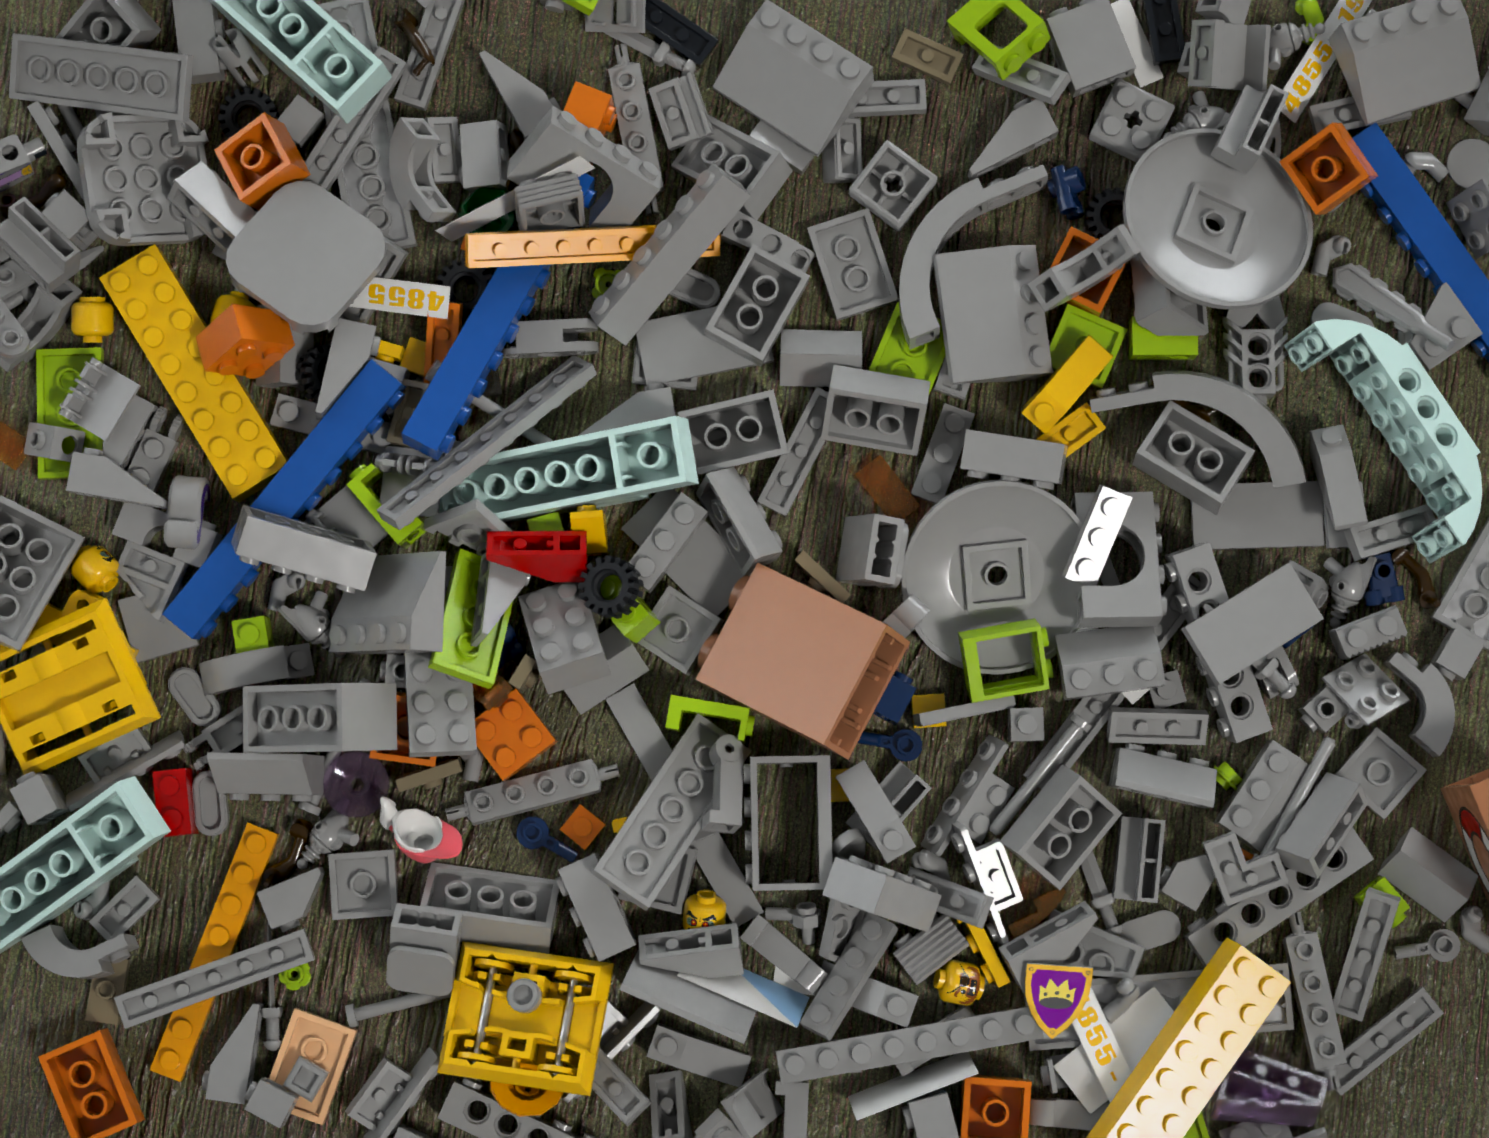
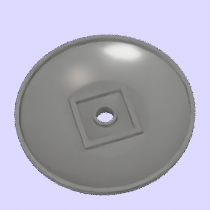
(1260, 218)
(965, 538)

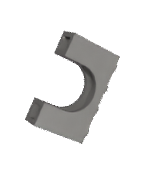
(562, 138)
(1140, 600)

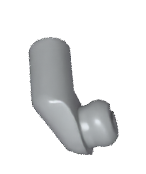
(472, 766)

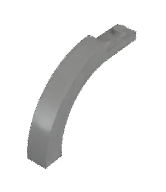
(935, 231)
(1234, 401)

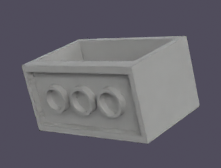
(824, 821)

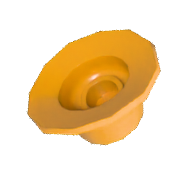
(518, 1101)

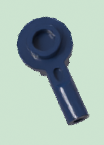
(904, 744)
(534, 833)

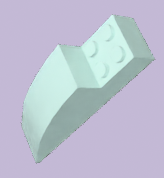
(311, 50)
(582, 470)
(76, 858)

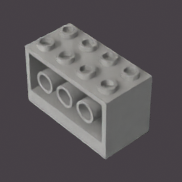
(319, 717)

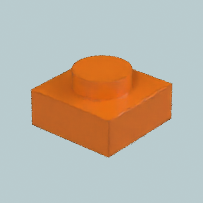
(582, 827)

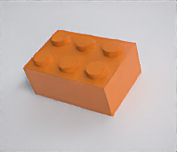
(91, 1087)

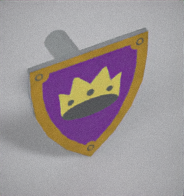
(1056, 994)

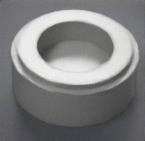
(524, 995)

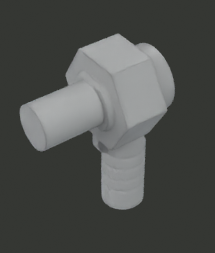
(805, 917)

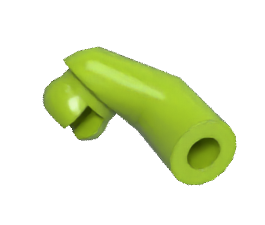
(1311, 12)

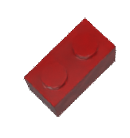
(175, 800)

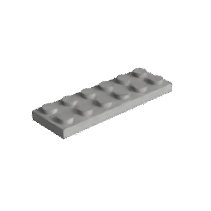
(101, 76)
(438, 708)
(664, 818)

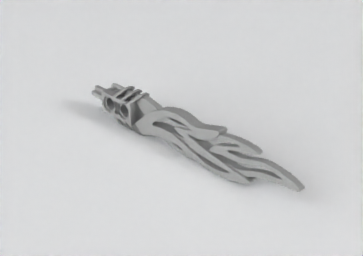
(1271, 339)

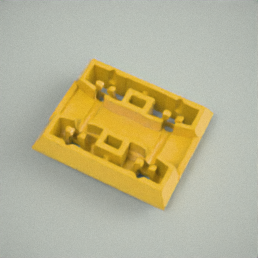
(69, 689)

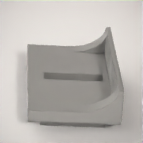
(629, 17)
(752, 1105)

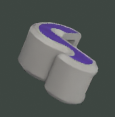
(186, 511)

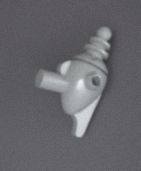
(1286, 38)
(1201, 116)
(1347, 585)
(311, 621)
(328, 836)

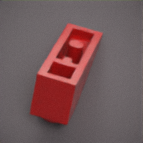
(544, 554)

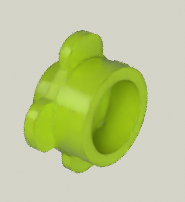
(602, 277)

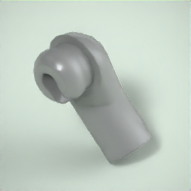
(1427, 162)
(1329, 250)
(284, 586)
(931, 863)
(93, 904)
(1471, 928)
(1119, 1005)

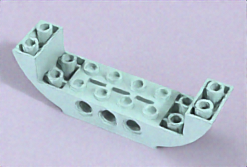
(1411, 419)

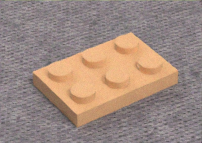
(322, 1043)

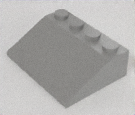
(1407, 57)
(793, 78)
(991, 315)
(32, 564)
(397, 610)
(688, 1000)

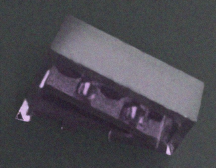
(1268, 1093)

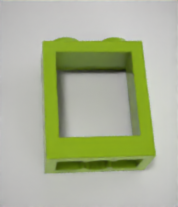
(1043, 667)

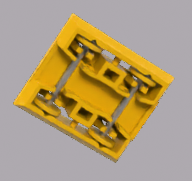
(556, 1032)

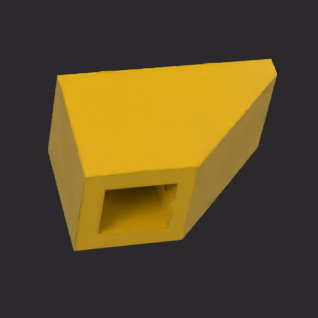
(593, 521)

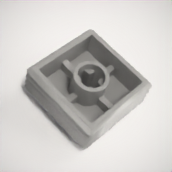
(1127, 101)
(889, 165)
(550, 203)

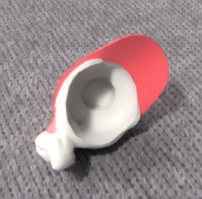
(419, 833)

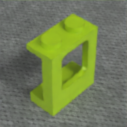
(978, 13)
(360, 485)
(680, 705)

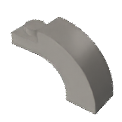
(411, 170)
(1084, 269)
(44, 319)
(256, 668)
(1434, 699)
(57, 954)

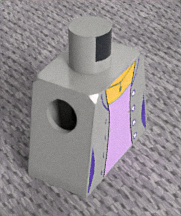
(17, 159)

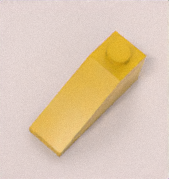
(1066, 384)

